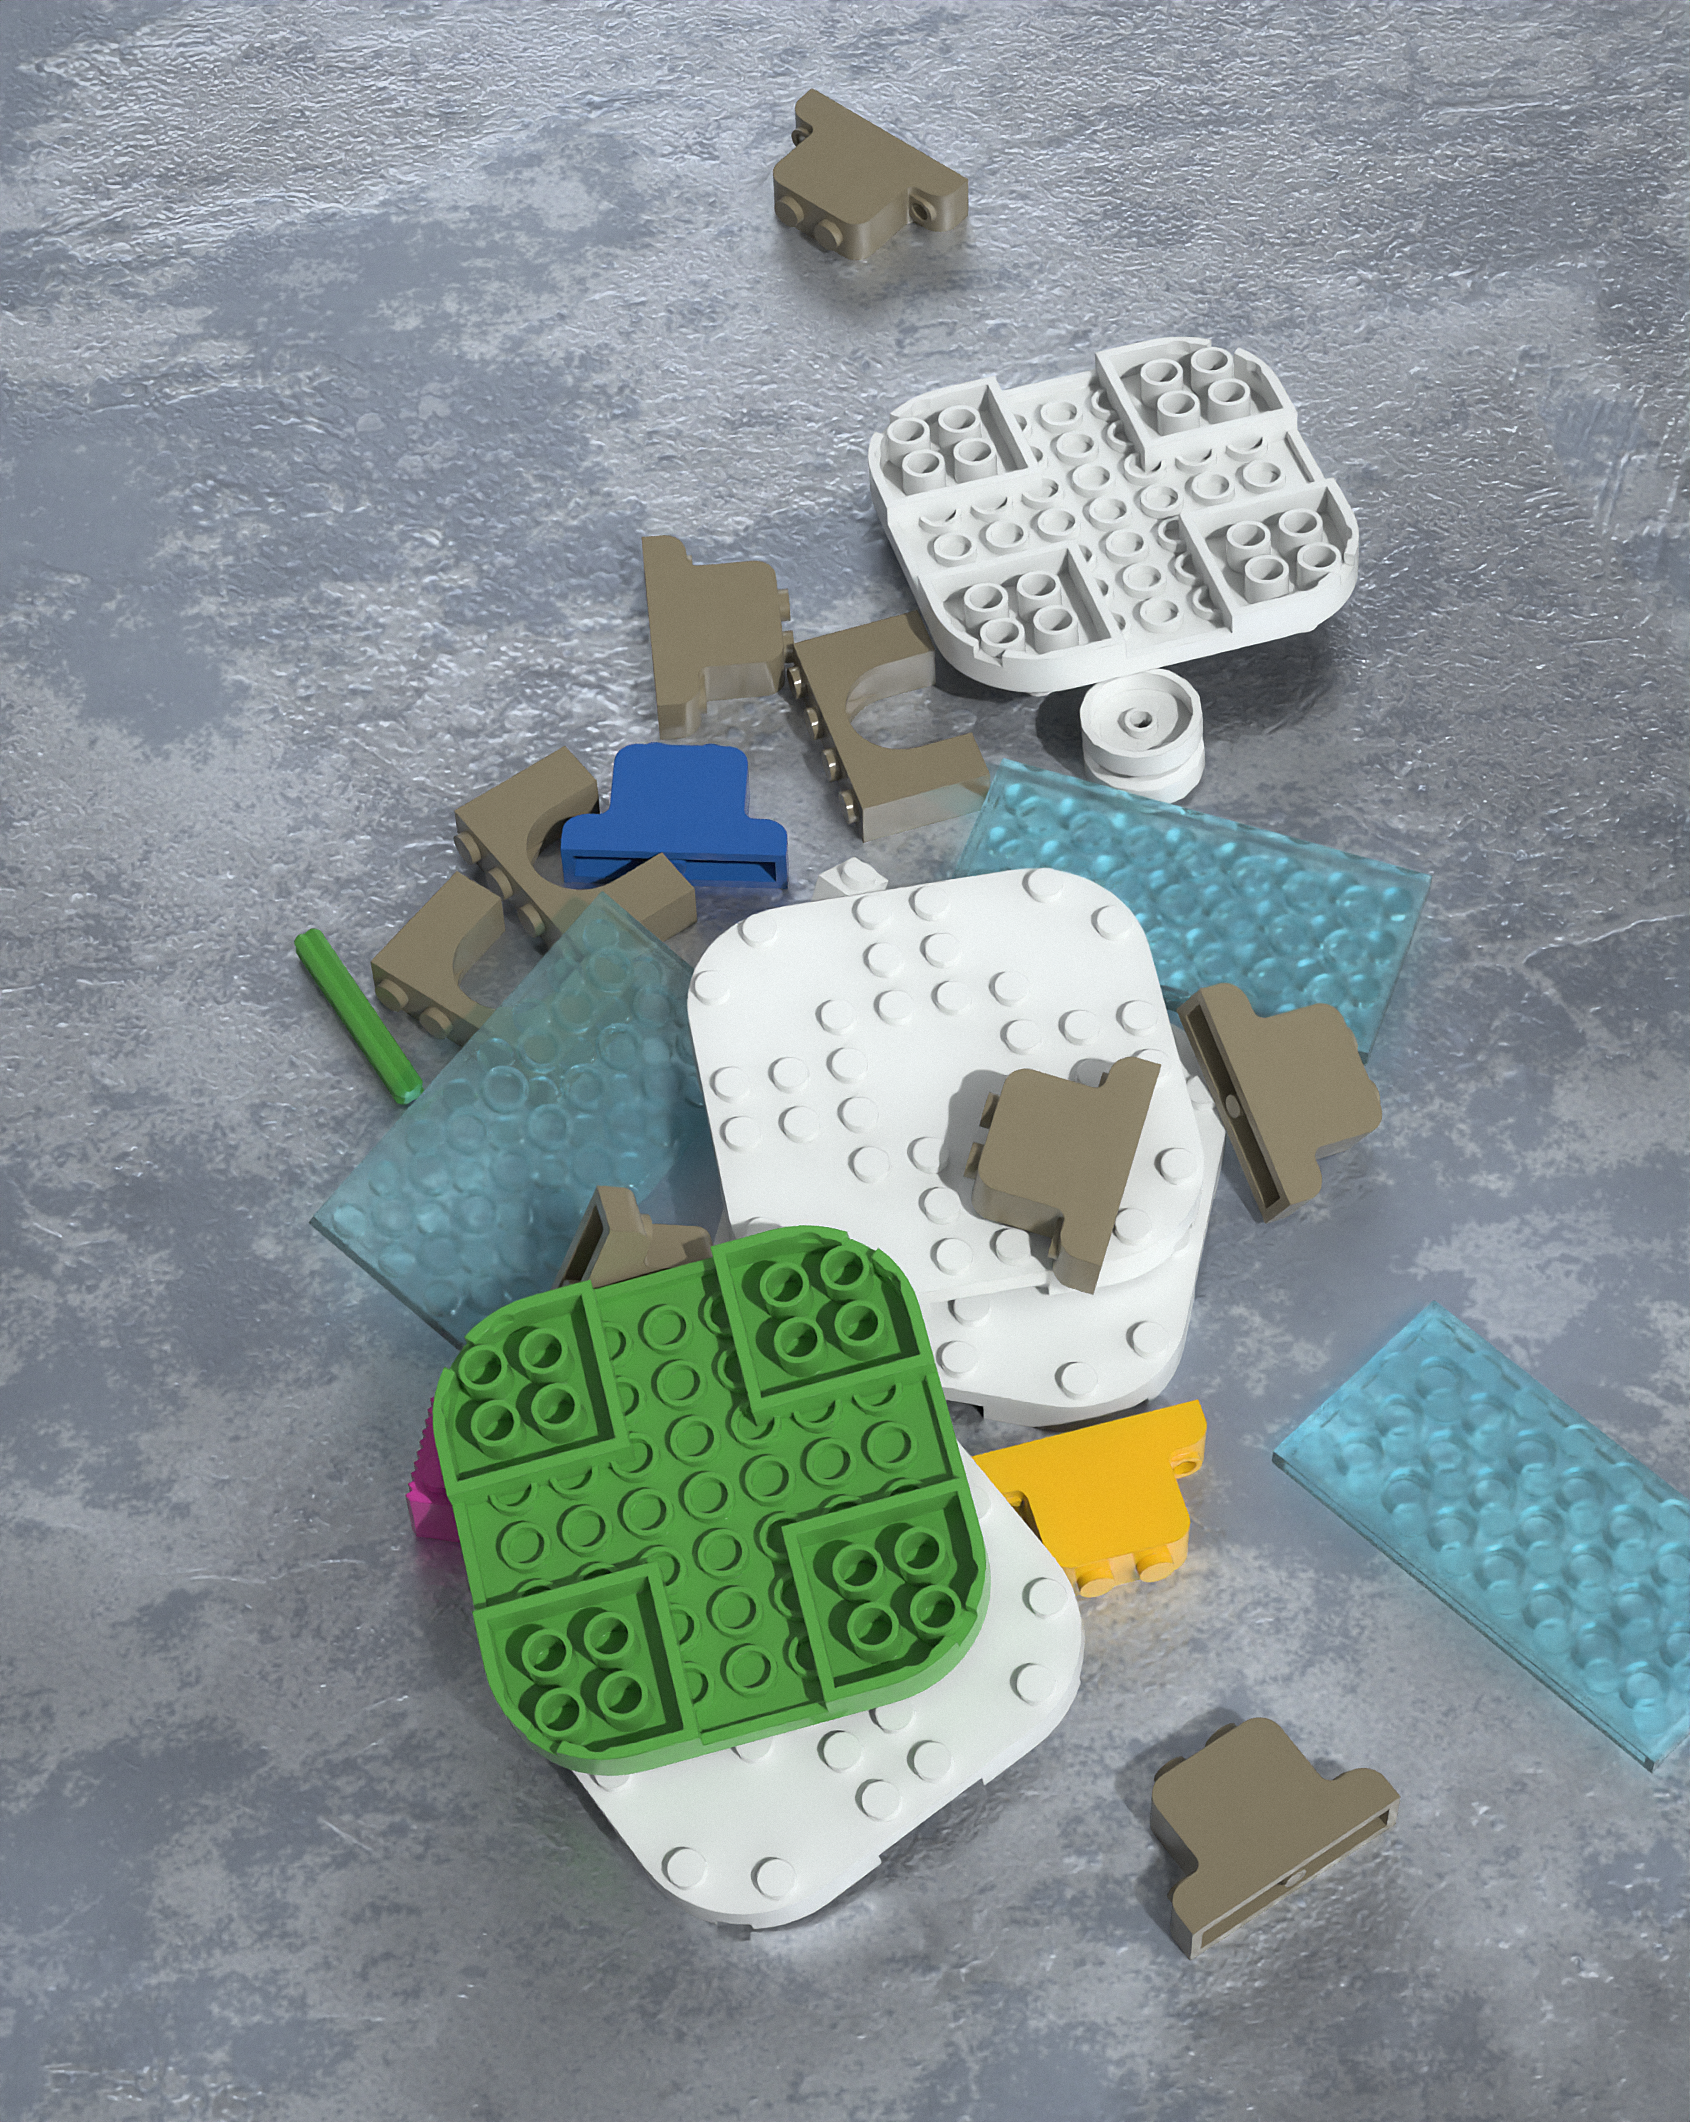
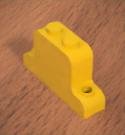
(1107, 1494)

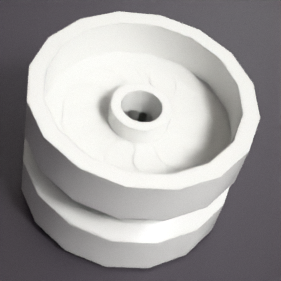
(1144, 735)

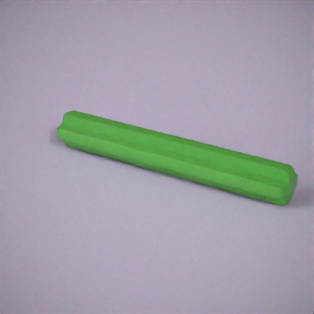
(359, 1016)

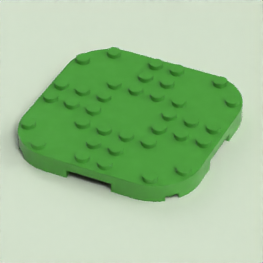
(710, 1502)

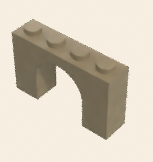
(883, 786)
(525, 815)
(433, 952)

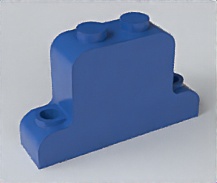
(688, 807)

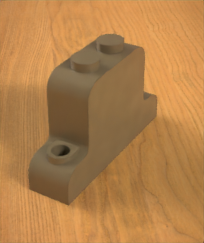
(859, 183)
(711, 632)
(1283, 1090)
(1062, 1160)
(623, 1244)
(1255, 1826)

